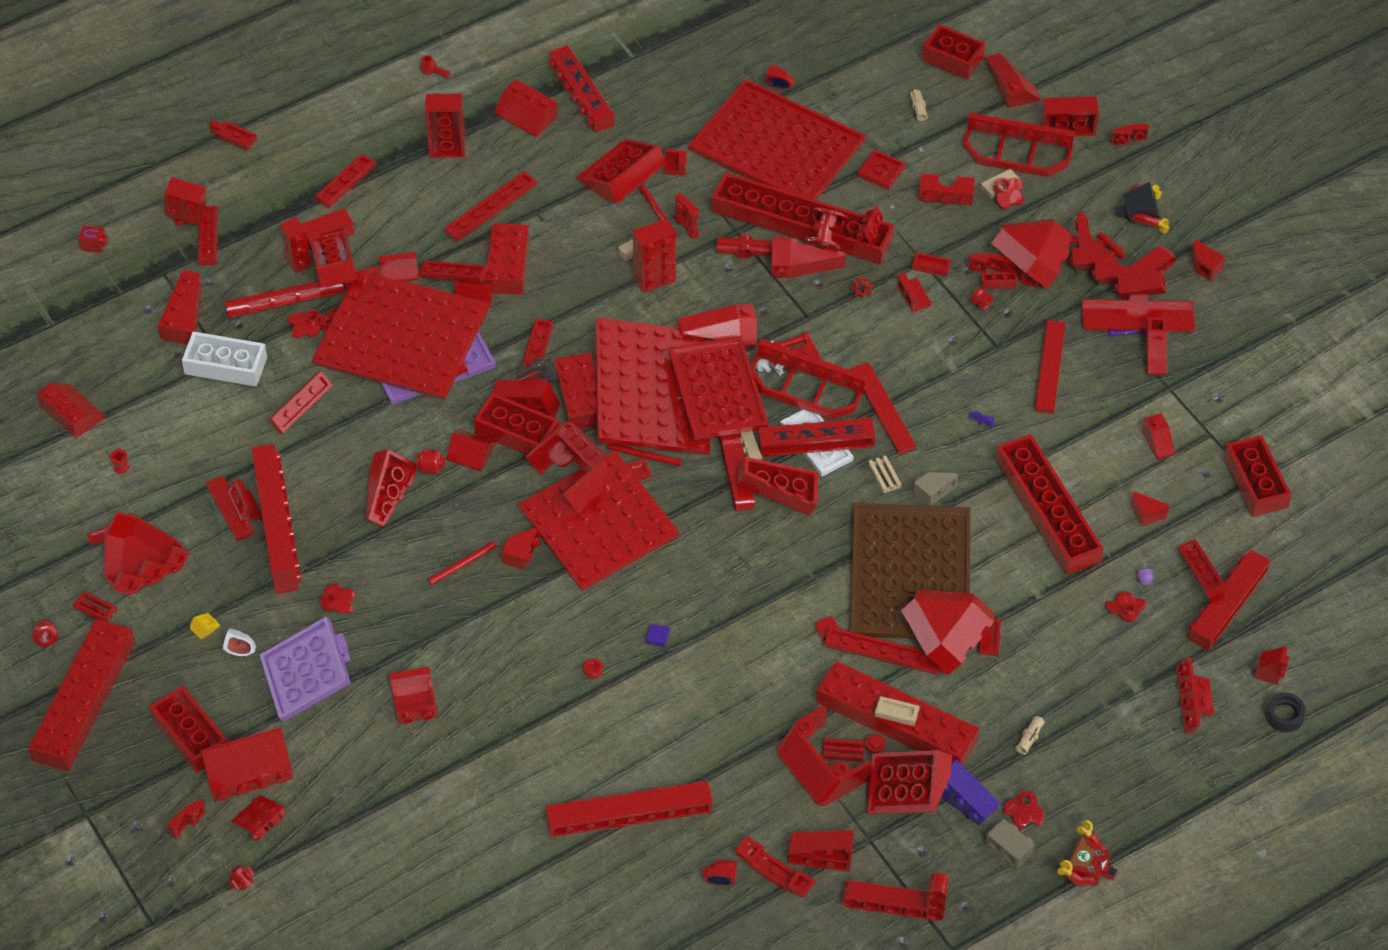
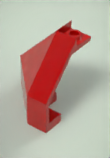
(1036, 247)
(139, 553)
(947, 625)

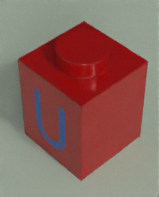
(92, 239)

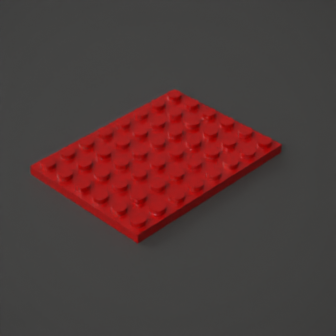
(777, 141)
(401, 334)
(638, 388)

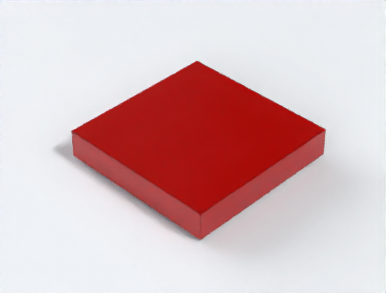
(881, 169)

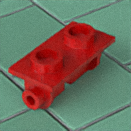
(870, 224)

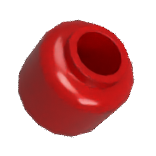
(430, 461)
(44, 633)

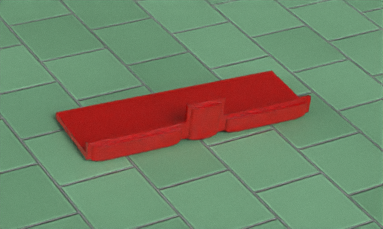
(1133, 314)

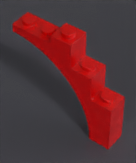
(1106, 271)

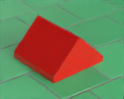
(470, 450)

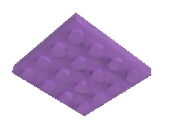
(305, 669)

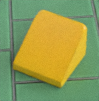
(203, 625)

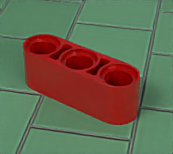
(1158, 259)

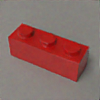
(999, 280)

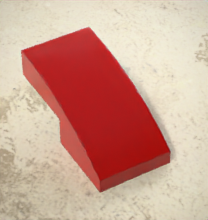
(189, 815)

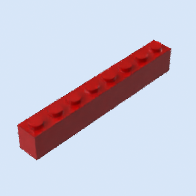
(629, 809)

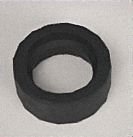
(1281, 724)

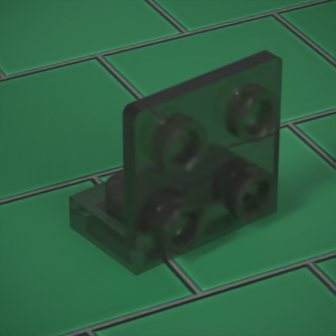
(540, 365)

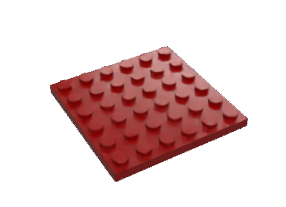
(607, 532)

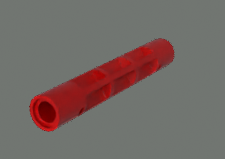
(279, 298)

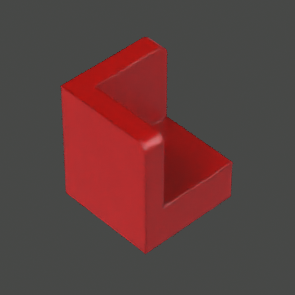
(675, 162)

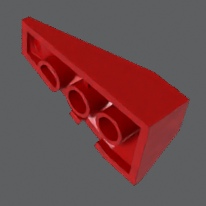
(1011, 82)
(388, 480)

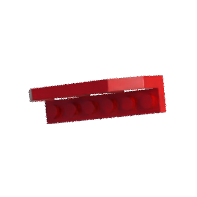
(1023, 131)
(811, 366)

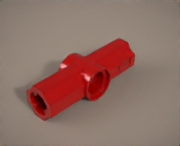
(744, 246)

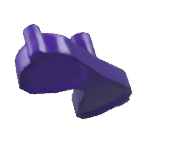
(977, 415)

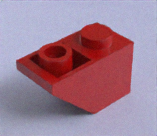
(1206, 260)
(520, 548)
(1272, 665)

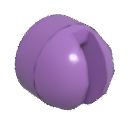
(1145, 576)

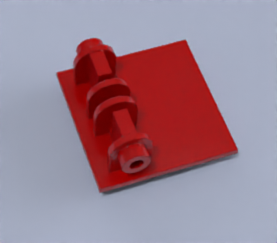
(259, 816)

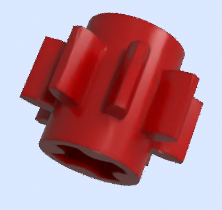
(859, 290)
(241, 877)

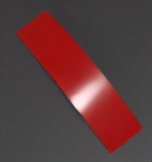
(1000, 263)
(772, 869)

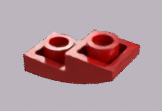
(1124, 134)

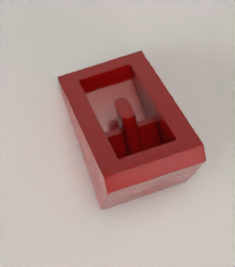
(1148, 509)

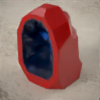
(779, 78)
(721, 873)

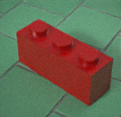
(328, 224)

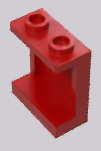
(413, 695)

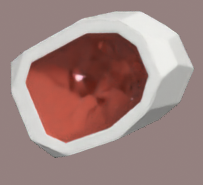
(238, 643)

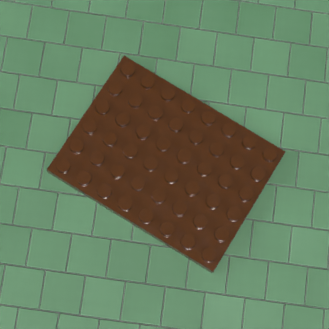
(904, 552)

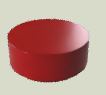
(593, 668)

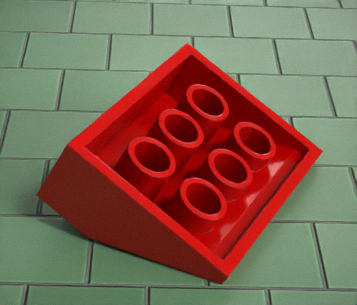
(622, 169)
(247, 764)
(907, 781)

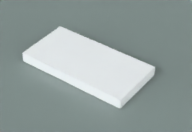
(822, 461)

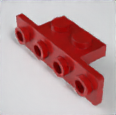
(1194, 695)

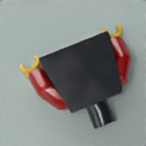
(1143, 207)

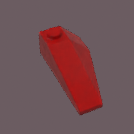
(799, 259)
(722, 324)

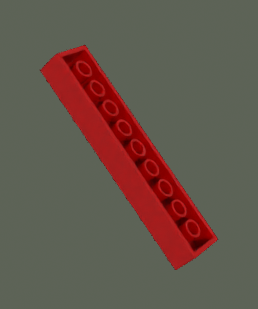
(794, 217)

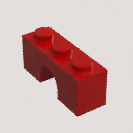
(933, 191)
(297, 247)

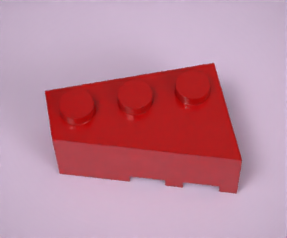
(822, 849)

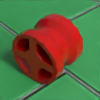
(981, 298)

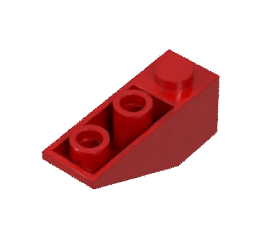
(1156, 345)

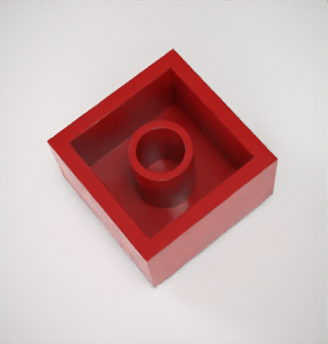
(185, 201)

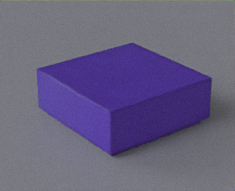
(657, 635)

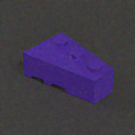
(969, 795)

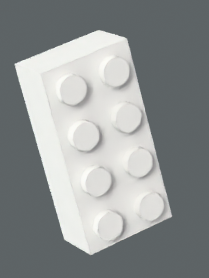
(224, 359)

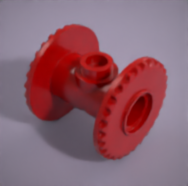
(823, 228)

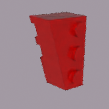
(530, 393)

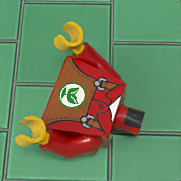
(1089, 860)

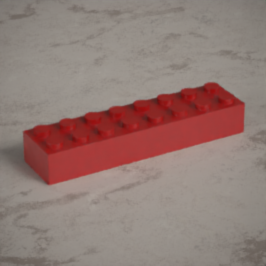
(1049, 504)
(276, 518)
(81, 695)
(857, 698)

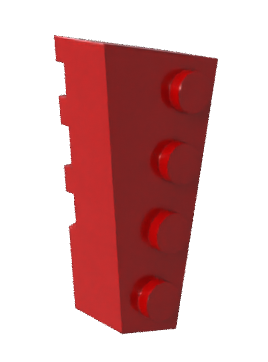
(182, 309)
(780, 483)

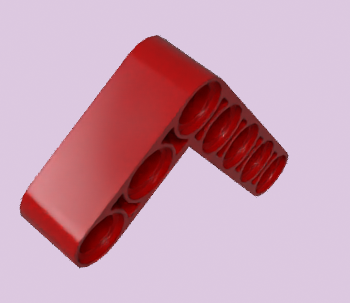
(898, 900)

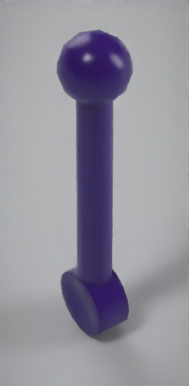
(1112, 333)

